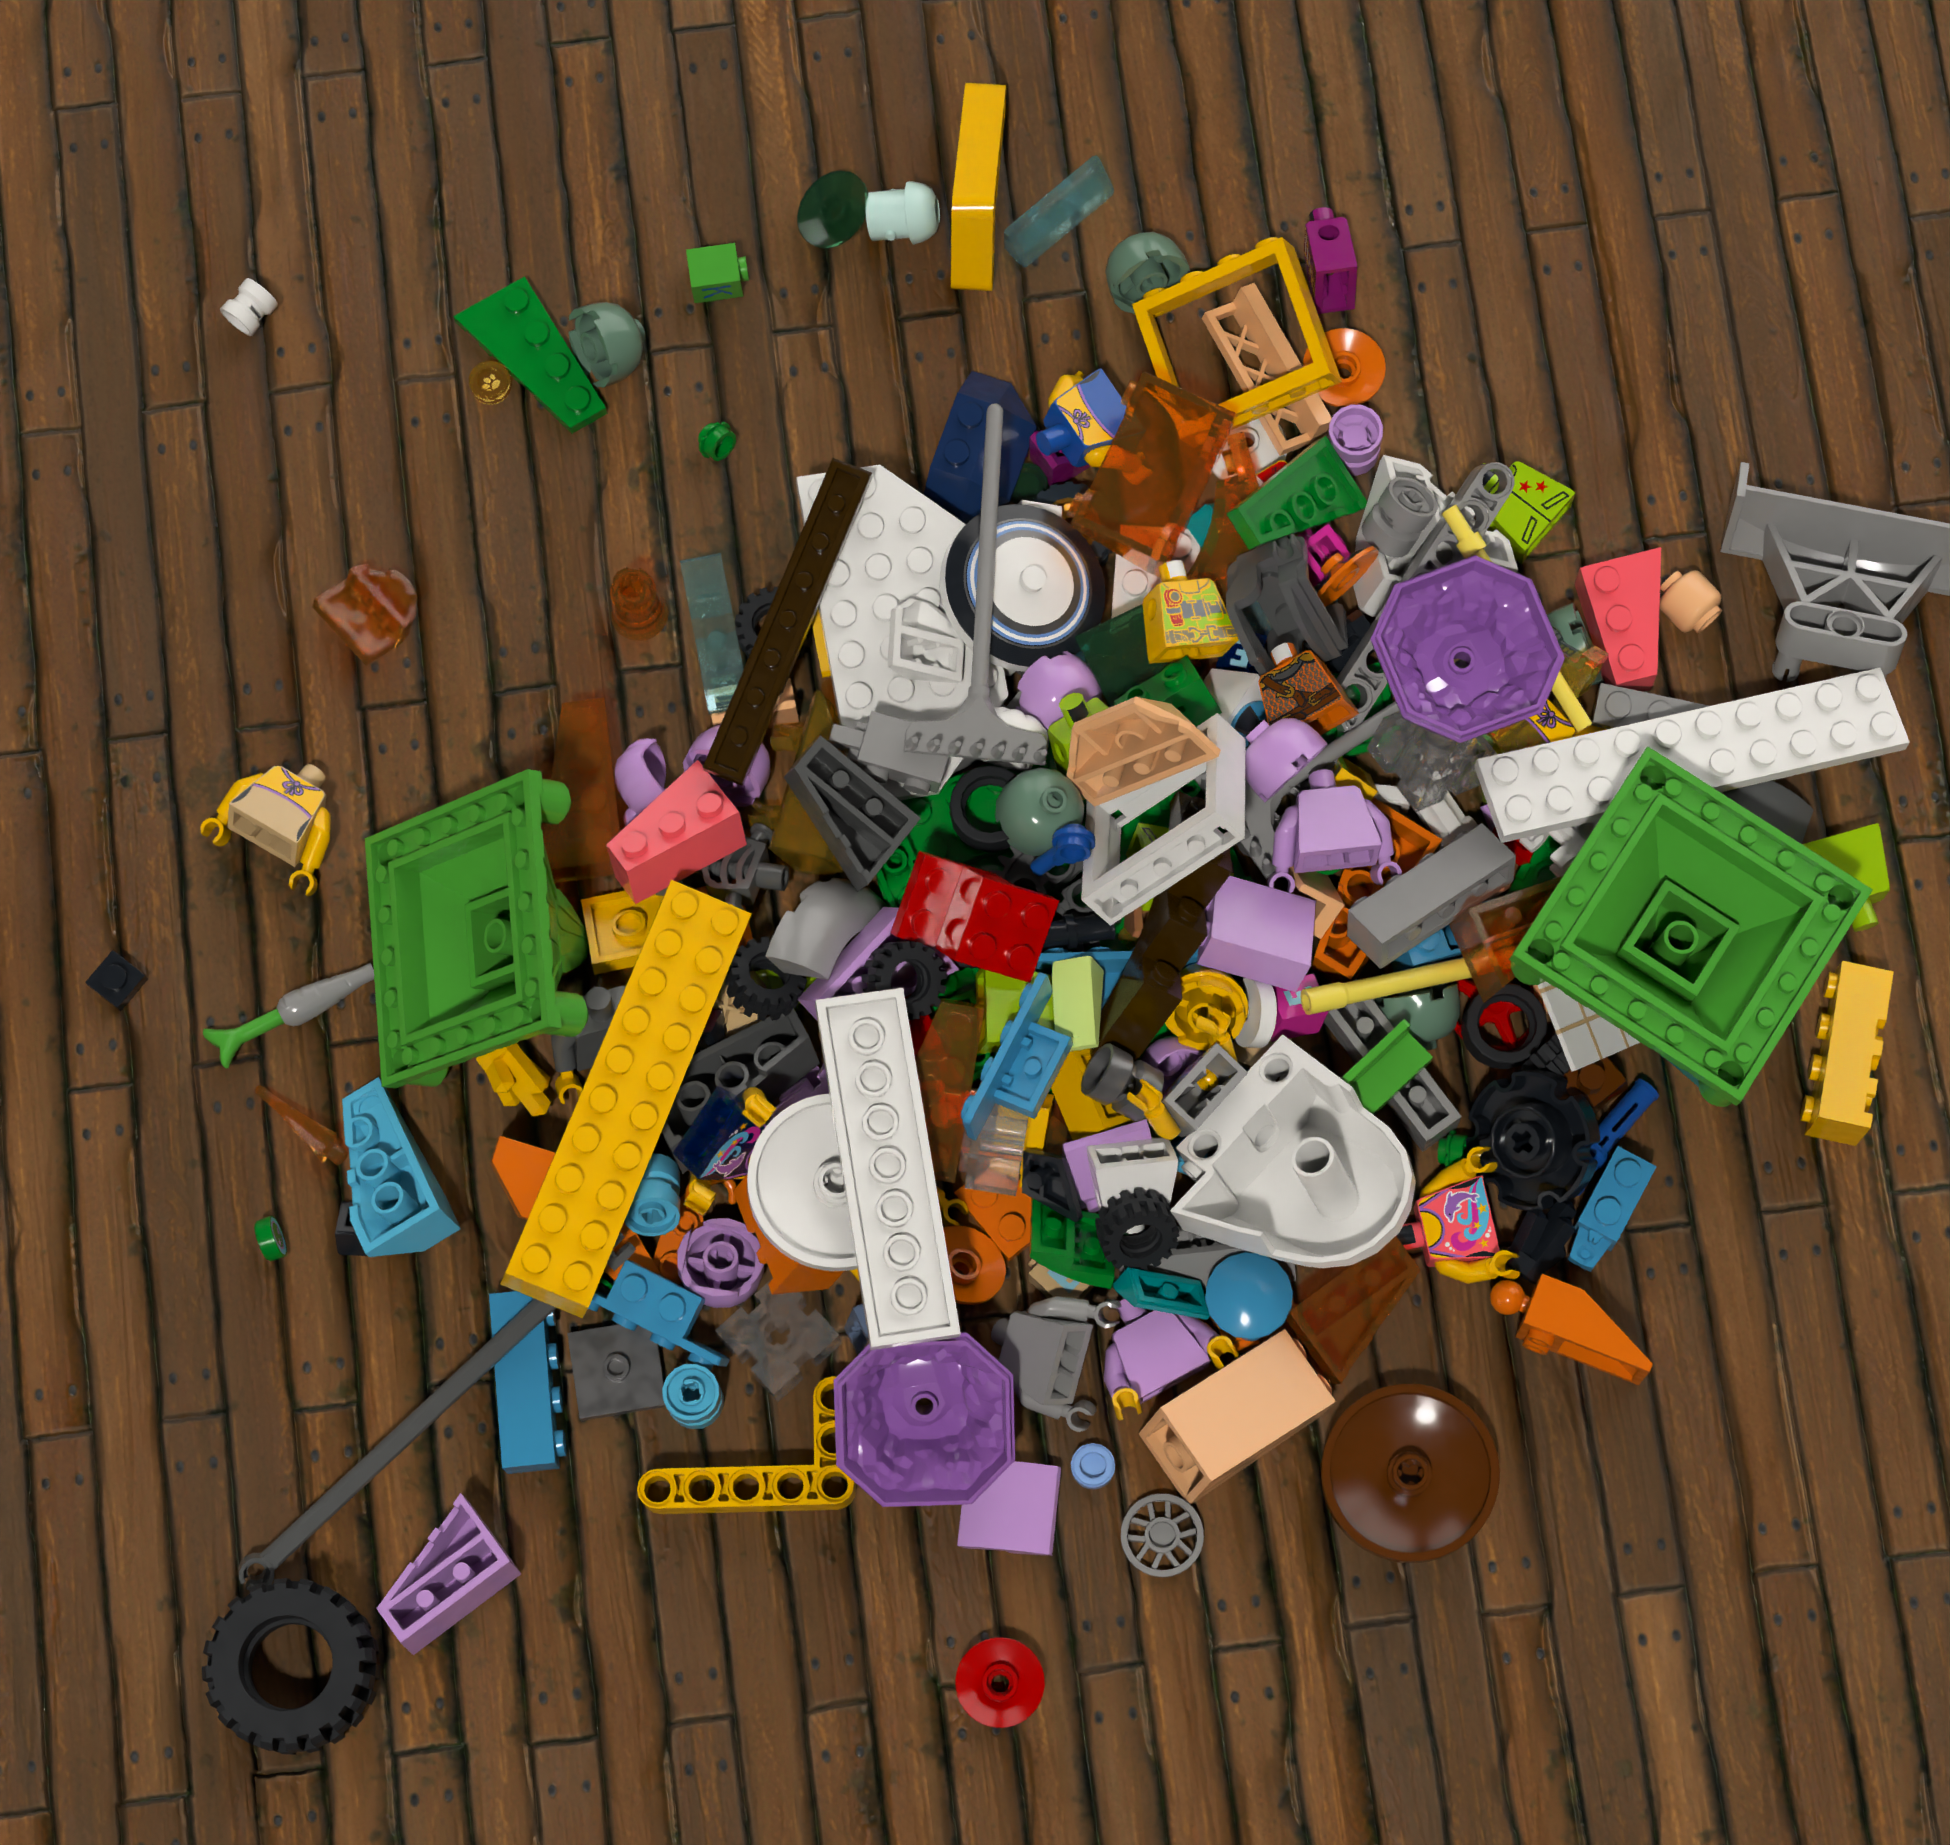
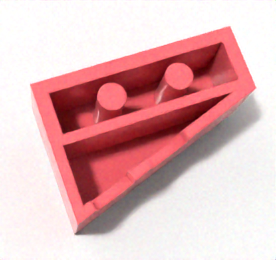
(1623, 616)

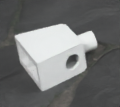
(1131, 1166)

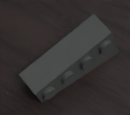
(761, 1056)

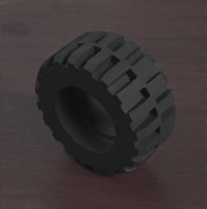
(244, 1630)

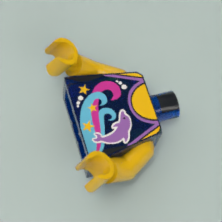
(722, 1142)

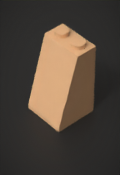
(1236, 1416)

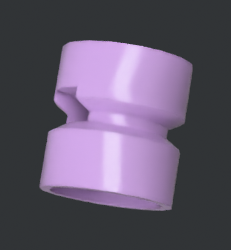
(1356, 437)

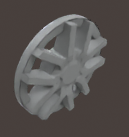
(1162, 1535)

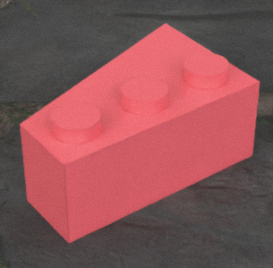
(676, 835)

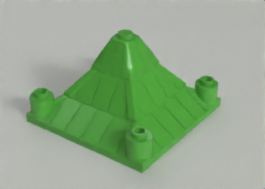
(1691, 926)
(471, 931)

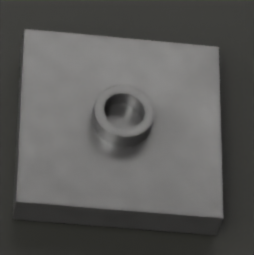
(615, 1371)

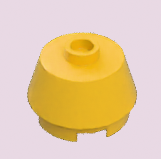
(1201, 988)

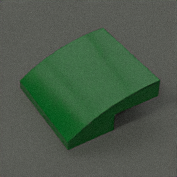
(1069, 1246)

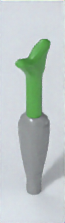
(292, 1009)

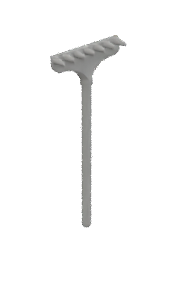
(976, 728)
(1260, 815)

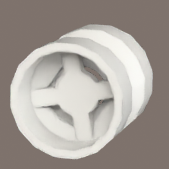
(249, 307)

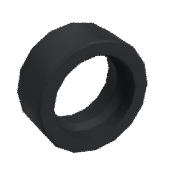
(966, 785)
(1504, 1059)

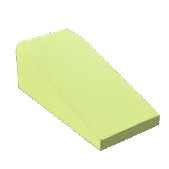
(1078, 1000)

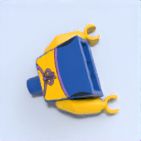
(1081, 418)

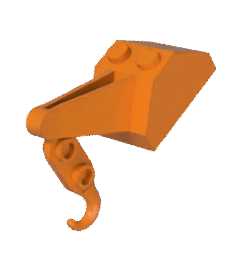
(521, 1174)

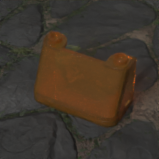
(1153, 472)

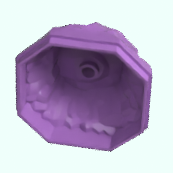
(1476, 616)
(930, 1451)

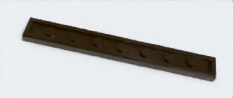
(787, 622)

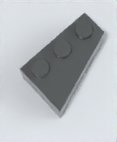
(849, 810)

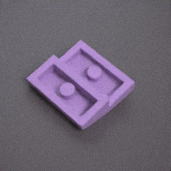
(1014, 1512)

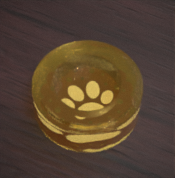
(490, 382)

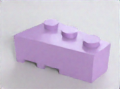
(849, 967)

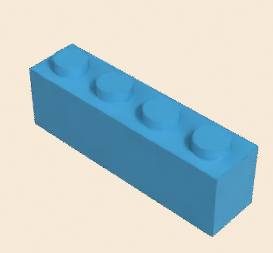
(526, 1392)

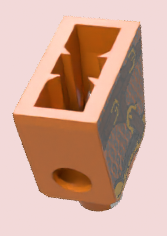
(1304, 690)

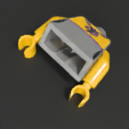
(1198, 1088)

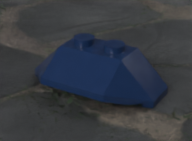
(958, 462)

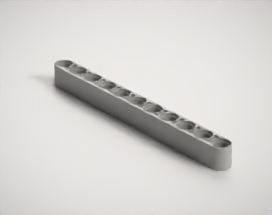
(1356, 671)

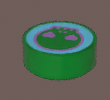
(270, 1238)

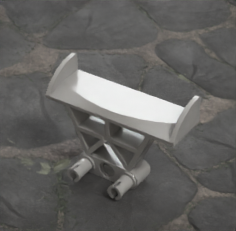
(1834, 556)

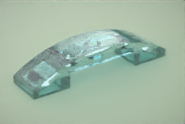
(713, 629)

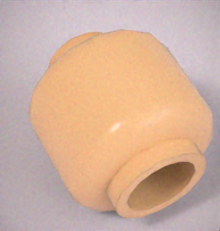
(1690, 601)

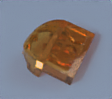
(369, 610)

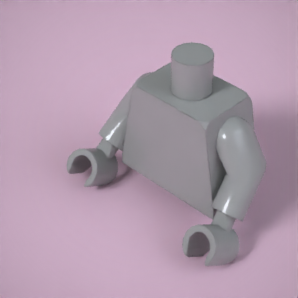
(1047, 1354)

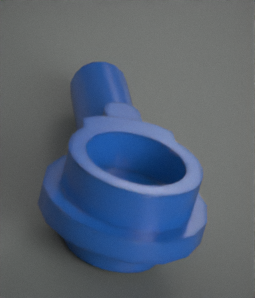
(1070, 845)

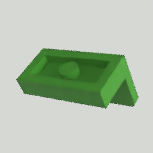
(1387, 1068)

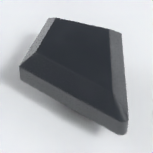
(1050, 1182)

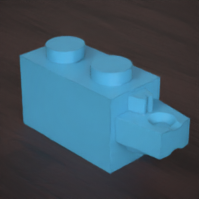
(1609, 1207)

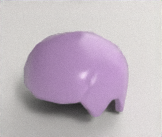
(1170, 1058)

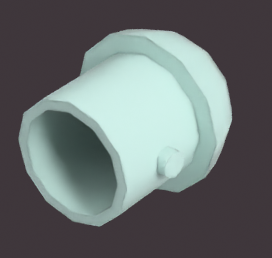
(903, 213)

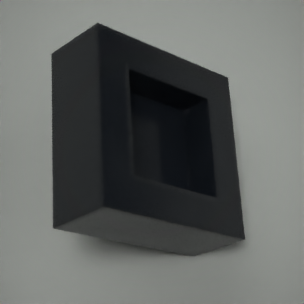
(116, 980)

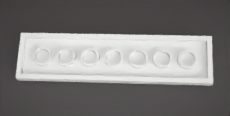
(887, 1169)

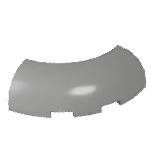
(821, 926)

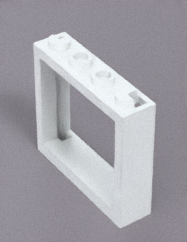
(1179, 850)

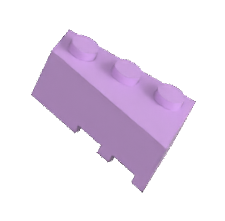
(448, 1579)

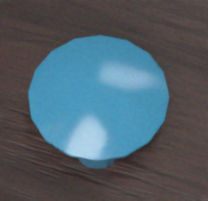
(1248, 1296)

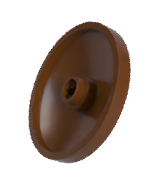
(1410, 1473)

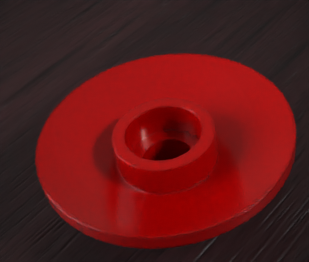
(999, 1658)

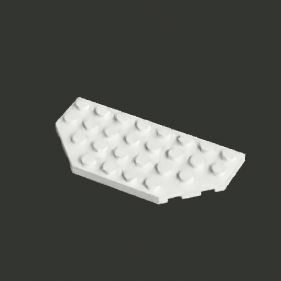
(886, 560)

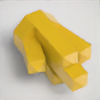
(516, 1078)

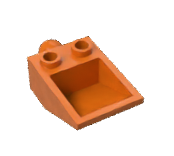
(1572, 1325)

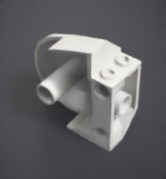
(1296, 1167)

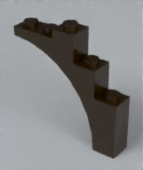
(1171, 935)

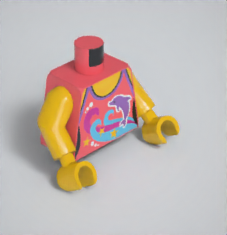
(1457, 1224)

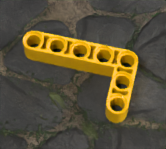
(977, 186)
(768, 1477)

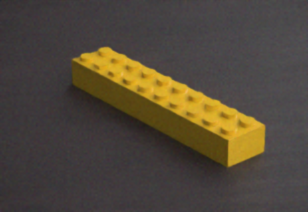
(626, 1100)

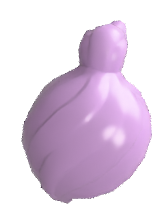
(640, 776)

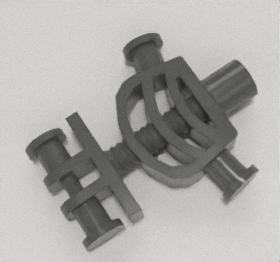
(750, 869)

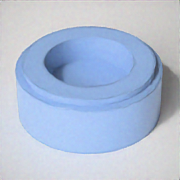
(1092, 1466)

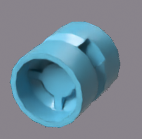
(657, 1199)
(693, 1396)

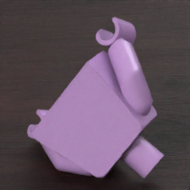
(1332, 831)

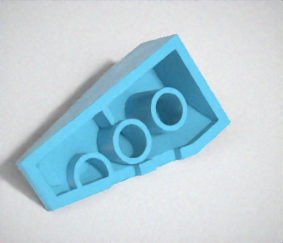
(393, 1189)

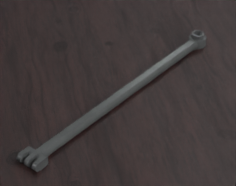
(404, 1434)

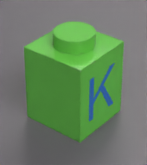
(716, 272)

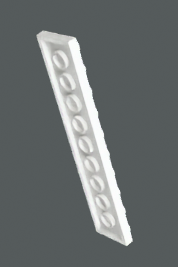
(1720, 744)

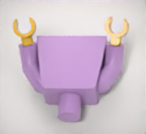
(1156, 1354)

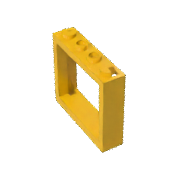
(1230, 269)

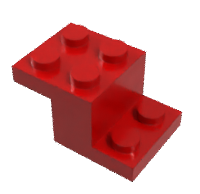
(974, 916)

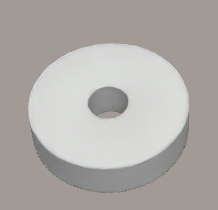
(1261, 1014)

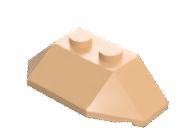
(1133, 748)

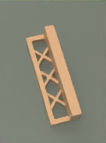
(1276, 358)

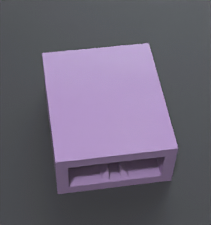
(1259, 934)

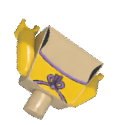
(280, 815)

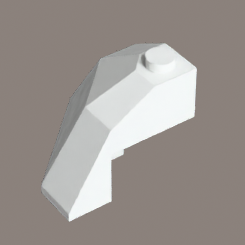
(1377, 583)

